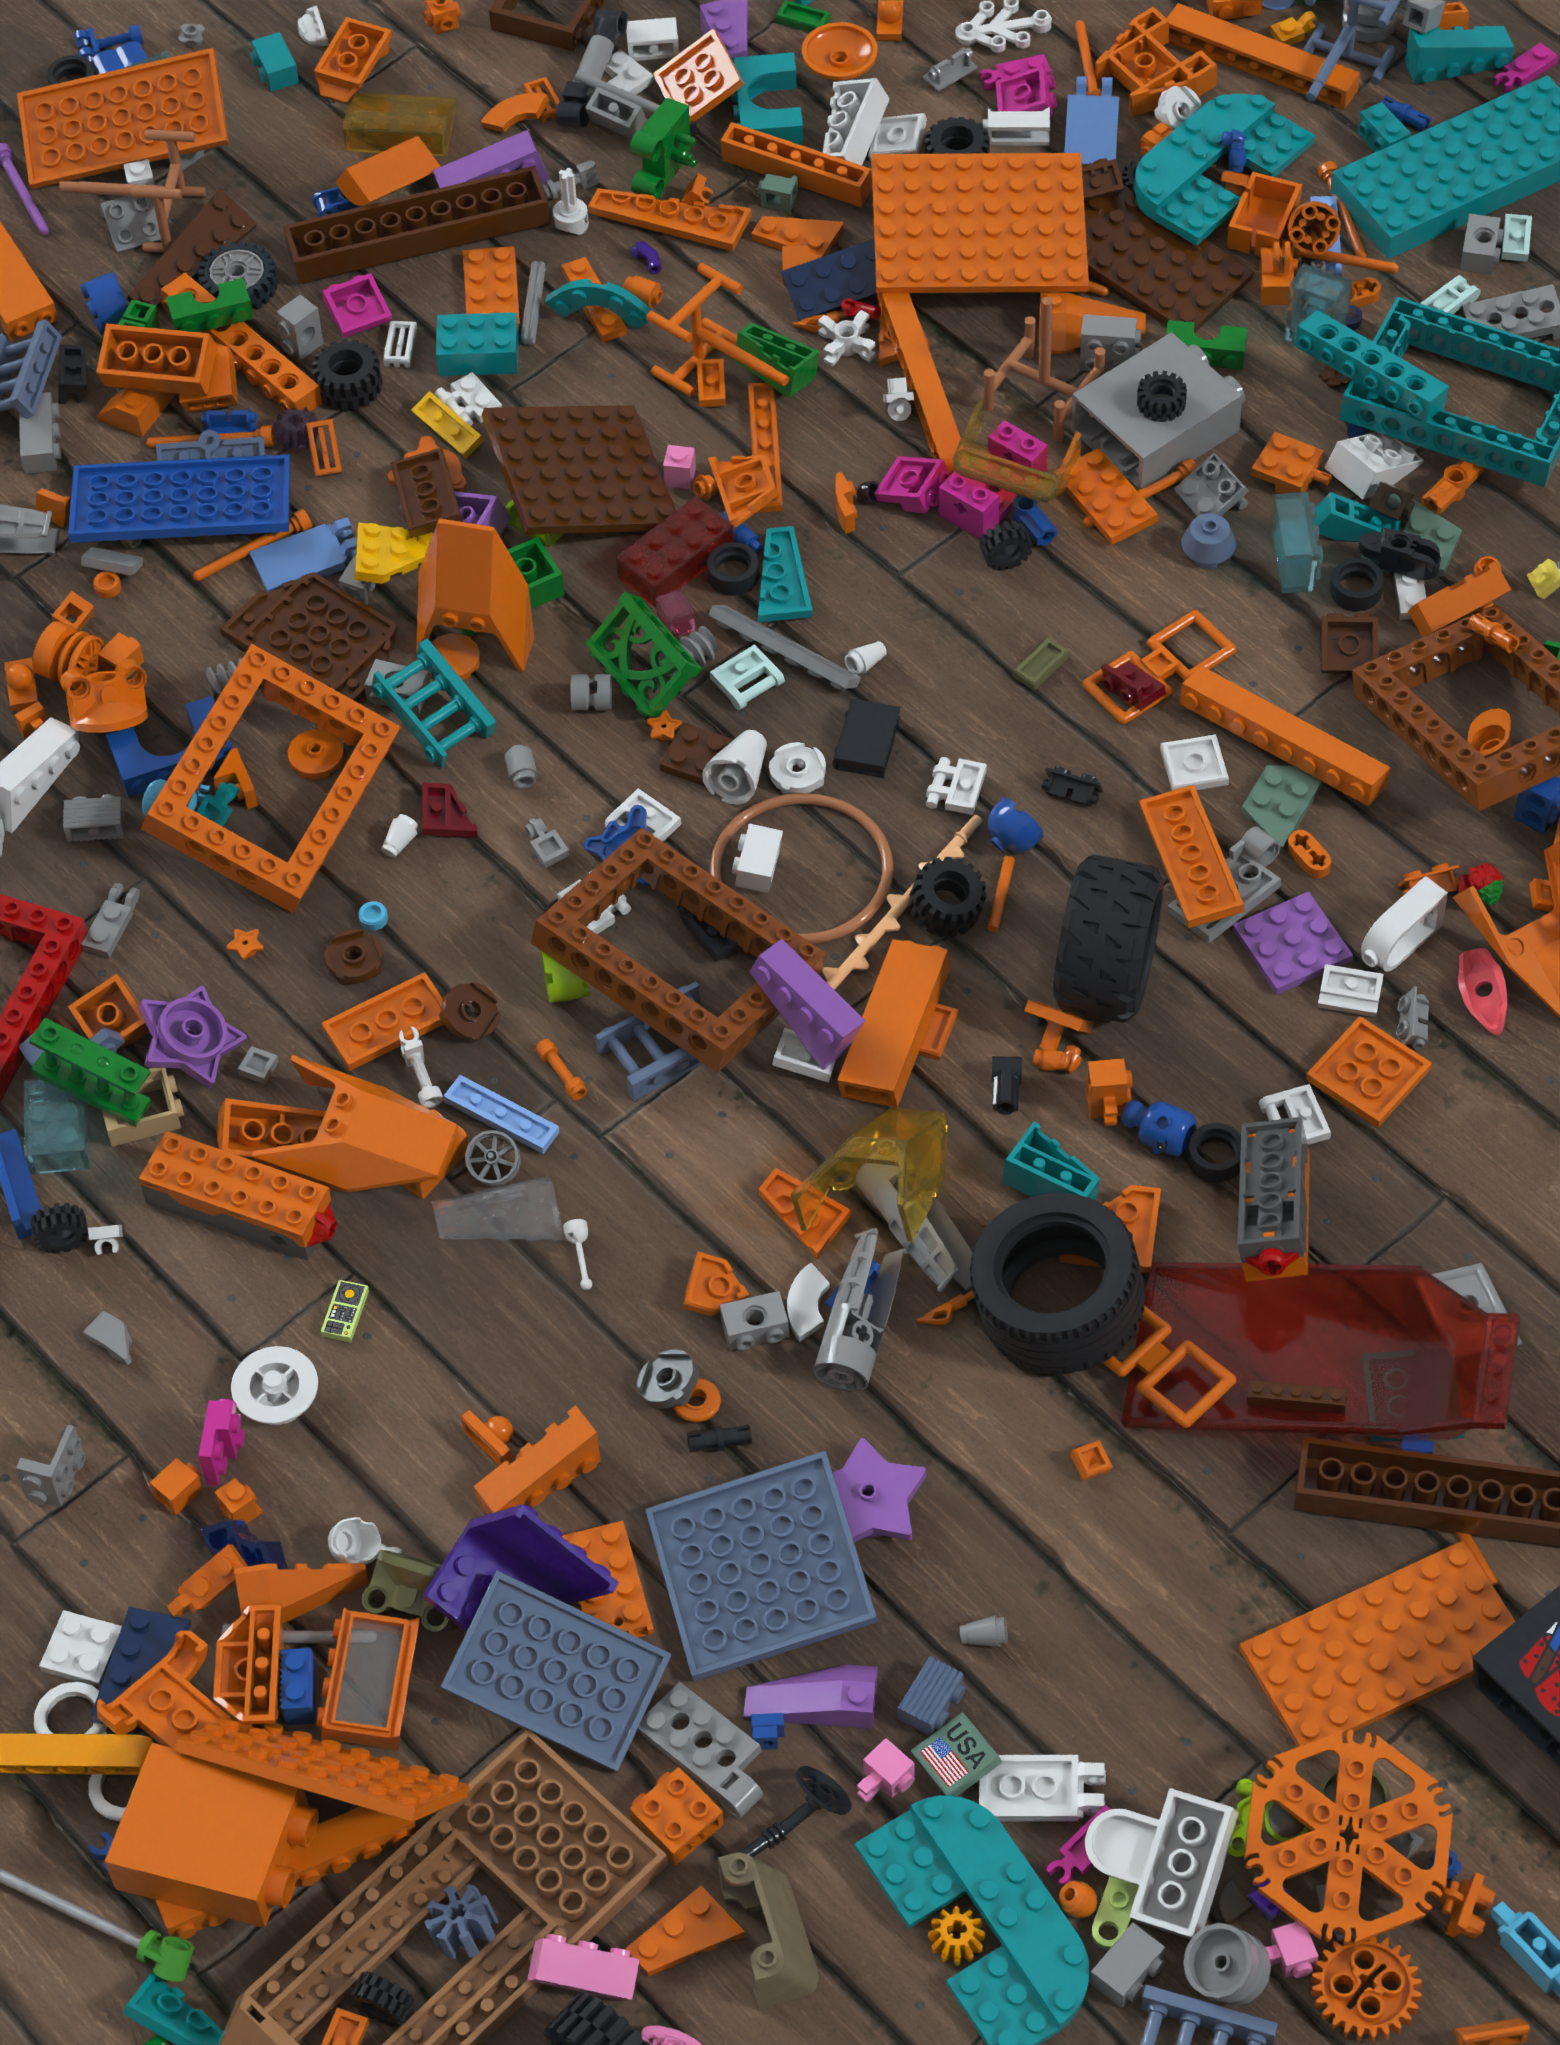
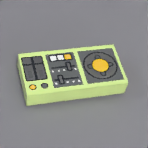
(345, 1311)

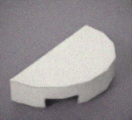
(312, 28)

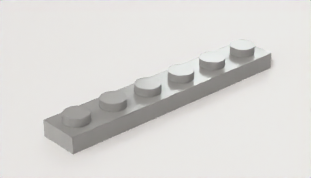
(793, 652)

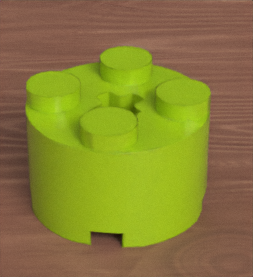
(561, 982)

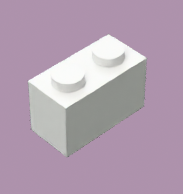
(652, 39)
(758, 858)

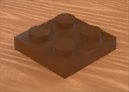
(691, 752)

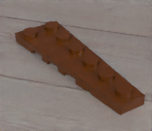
(214, 225)

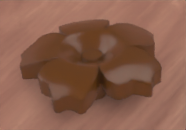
(1333, 377)

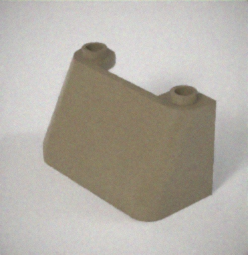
(786, 1965)

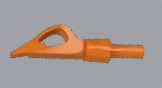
(811, 324)
(946, 1310)

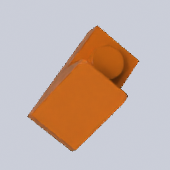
(234, 771)

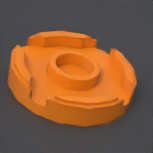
(459, 652)

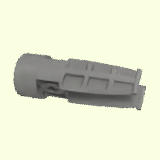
(26, 531)
(938, 1244)
(858, 1318)

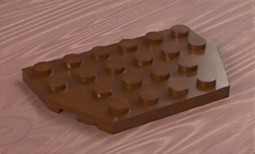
(316, 631)

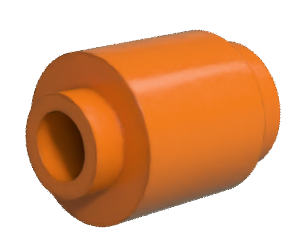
(645, 289)

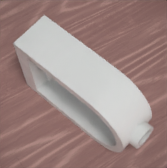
(1405, 926)

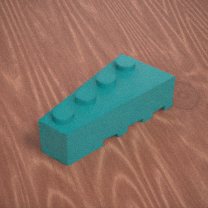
(1456, 52)

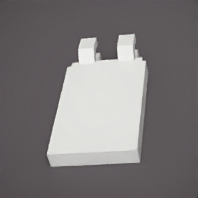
(1042, 1788)

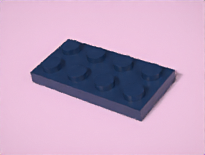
(827, 281)

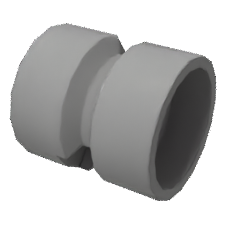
(581, 692)

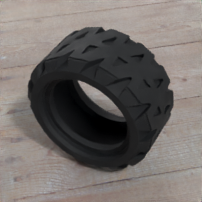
(1108, 938)

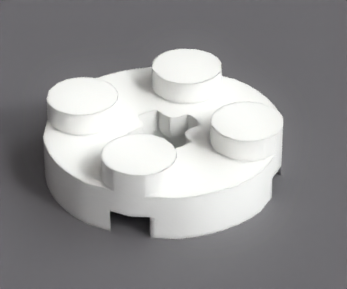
(1171, 100)
(793, 782)

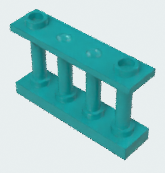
(444, 679)

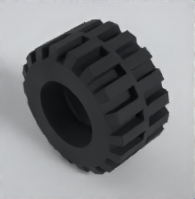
(957, 137)
(362, 372)
(953, 877)

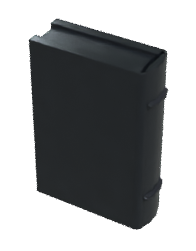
(866, 738)

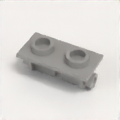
(951, 70)
(1413, 1008)

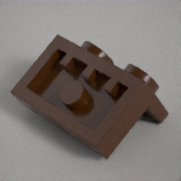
(1101, 179)

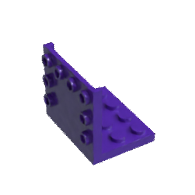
(519, 1547)

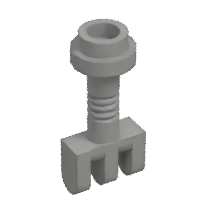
(586, 177)

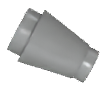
(985, 1632)

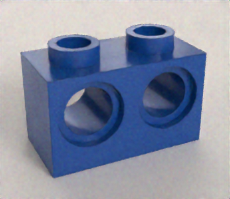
(1539, 805)

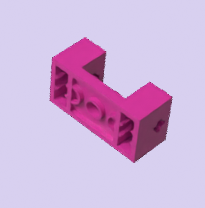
(970, 502)

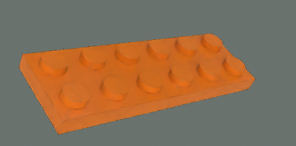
(1191, 856)

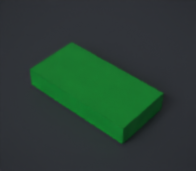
(801, 16)

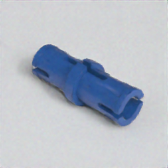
(1407, 114)

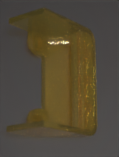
(978, 464)

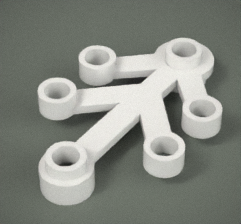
(973, 31)

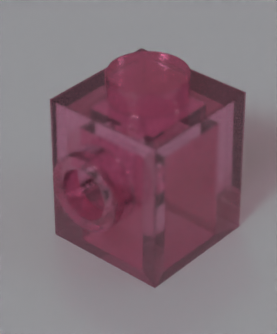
(675, 612)

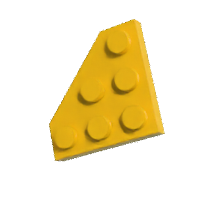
(387, 551)

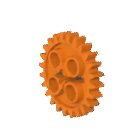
(1391, 2005)

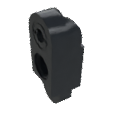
(1402, 553)

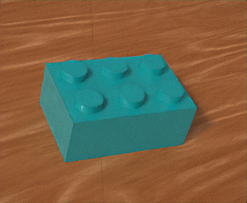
(477, 344)

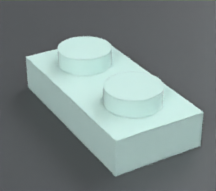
(1516, 237)

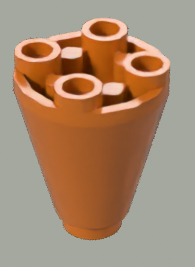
(1319, 230)

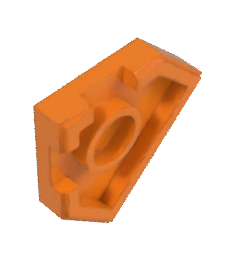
(711, 1285)

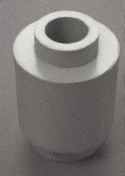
(521, 766)

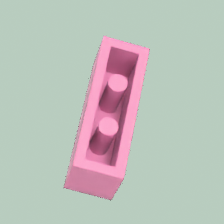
(583, 1968)

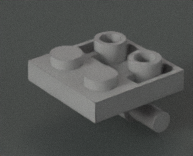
(1212, 488)

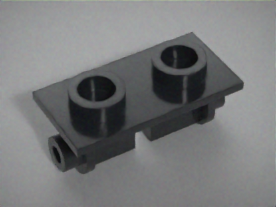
(1062, 780)

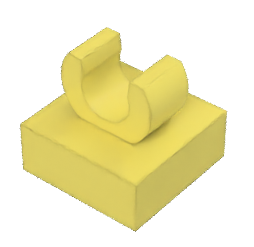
(1545, 578)

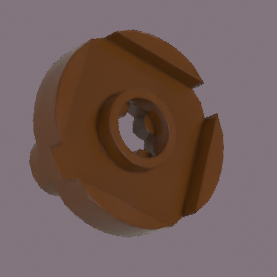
(357, 970)
(455, 1016)

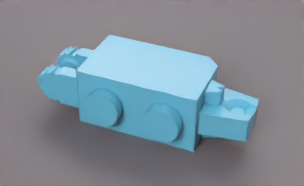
(1530, 1946)

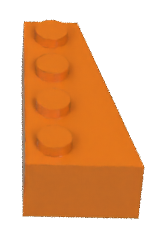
(542, 1466)

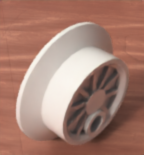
(274, 1385)

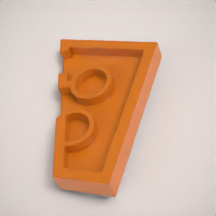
(686, 1930)

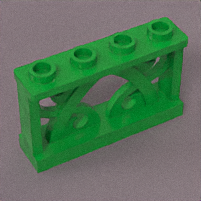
(676, 656)

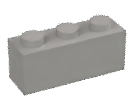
(39, 436)

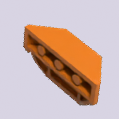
(250, 1665)

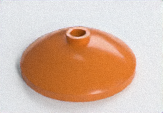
(839, 51)

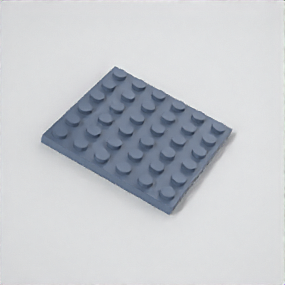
(760, 1566)

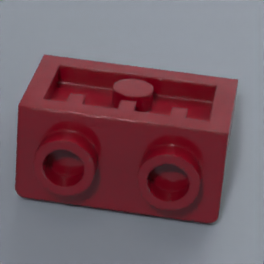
(1132, 685)

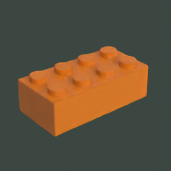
(156, 359)

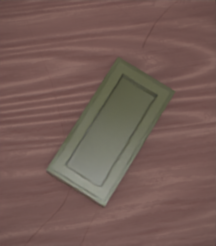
(1041, 664)

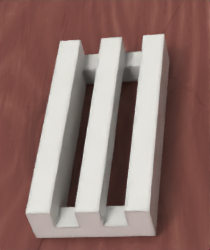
(398, 358)

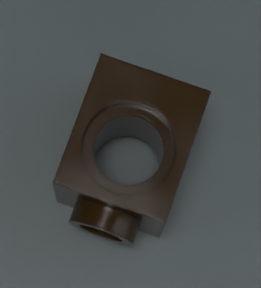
(1380, 501)

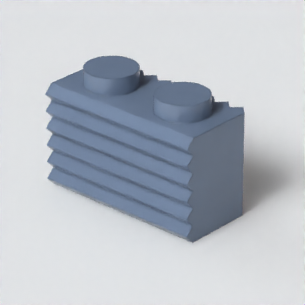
(931, 1696)

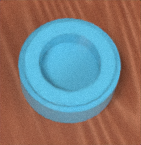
(373, 916)

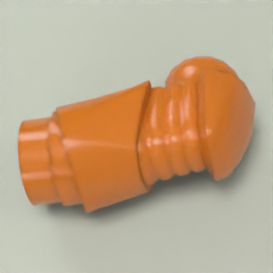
(1058, 1060)

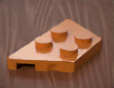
(743, 485)

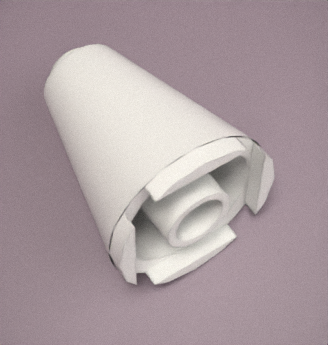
(736, 768)

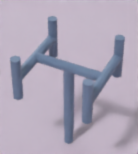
(1345, 44)

